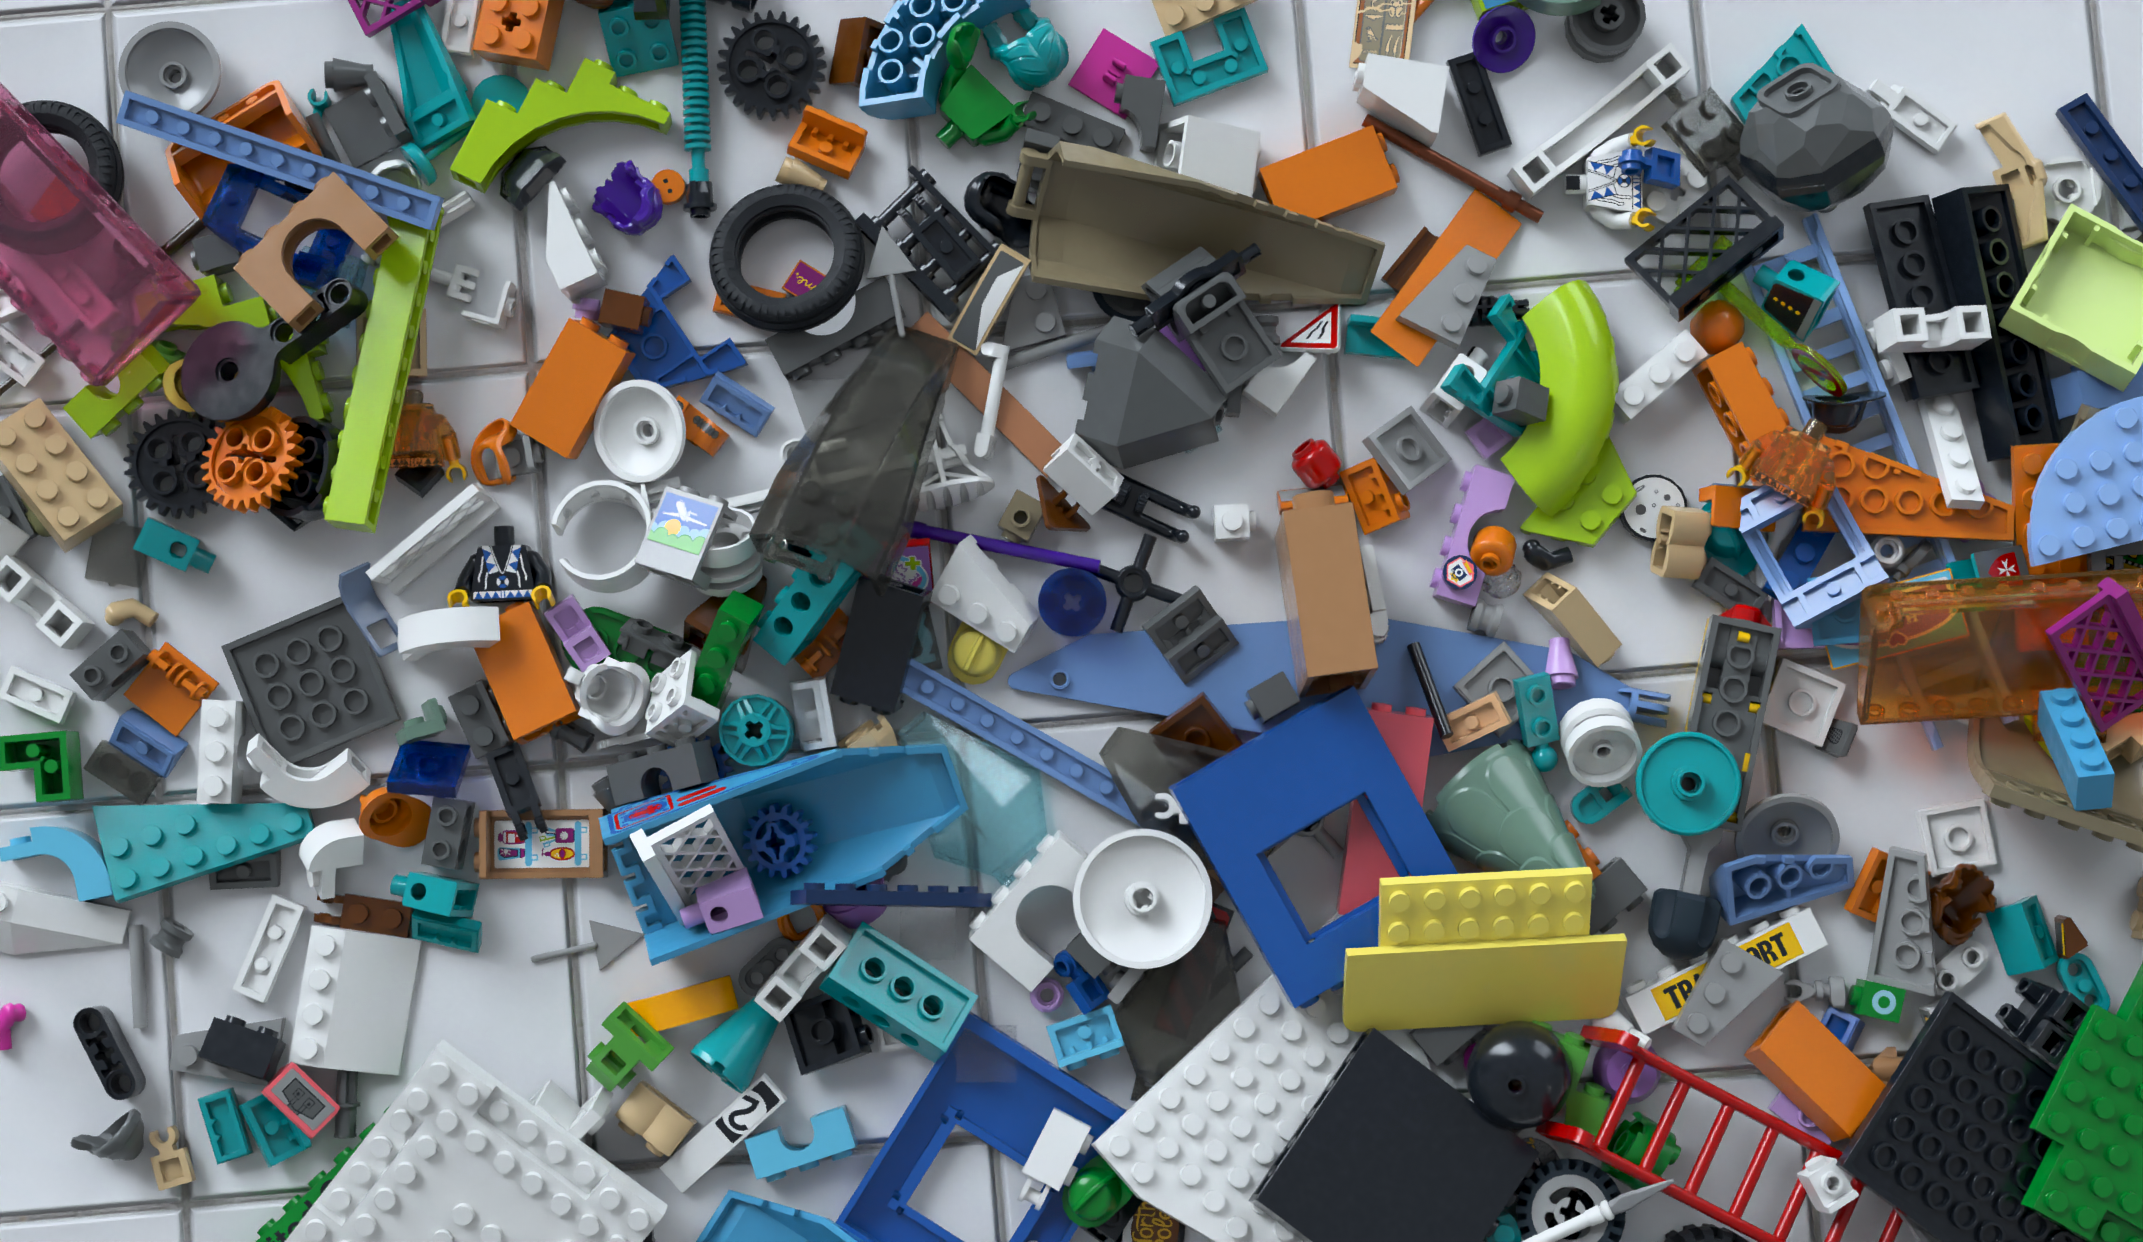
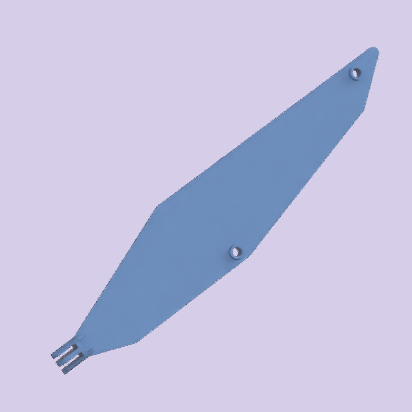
(1133, 675)

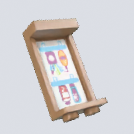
(567, 850)

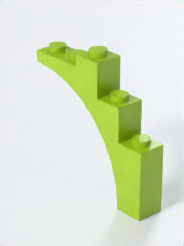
(591, 98)
(214, 308)

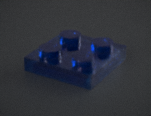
(429, 769)

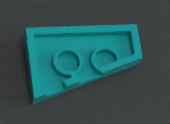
(1795, 51)

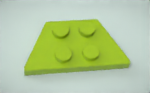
(1594, 507)

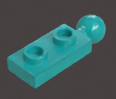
(1537, 718)

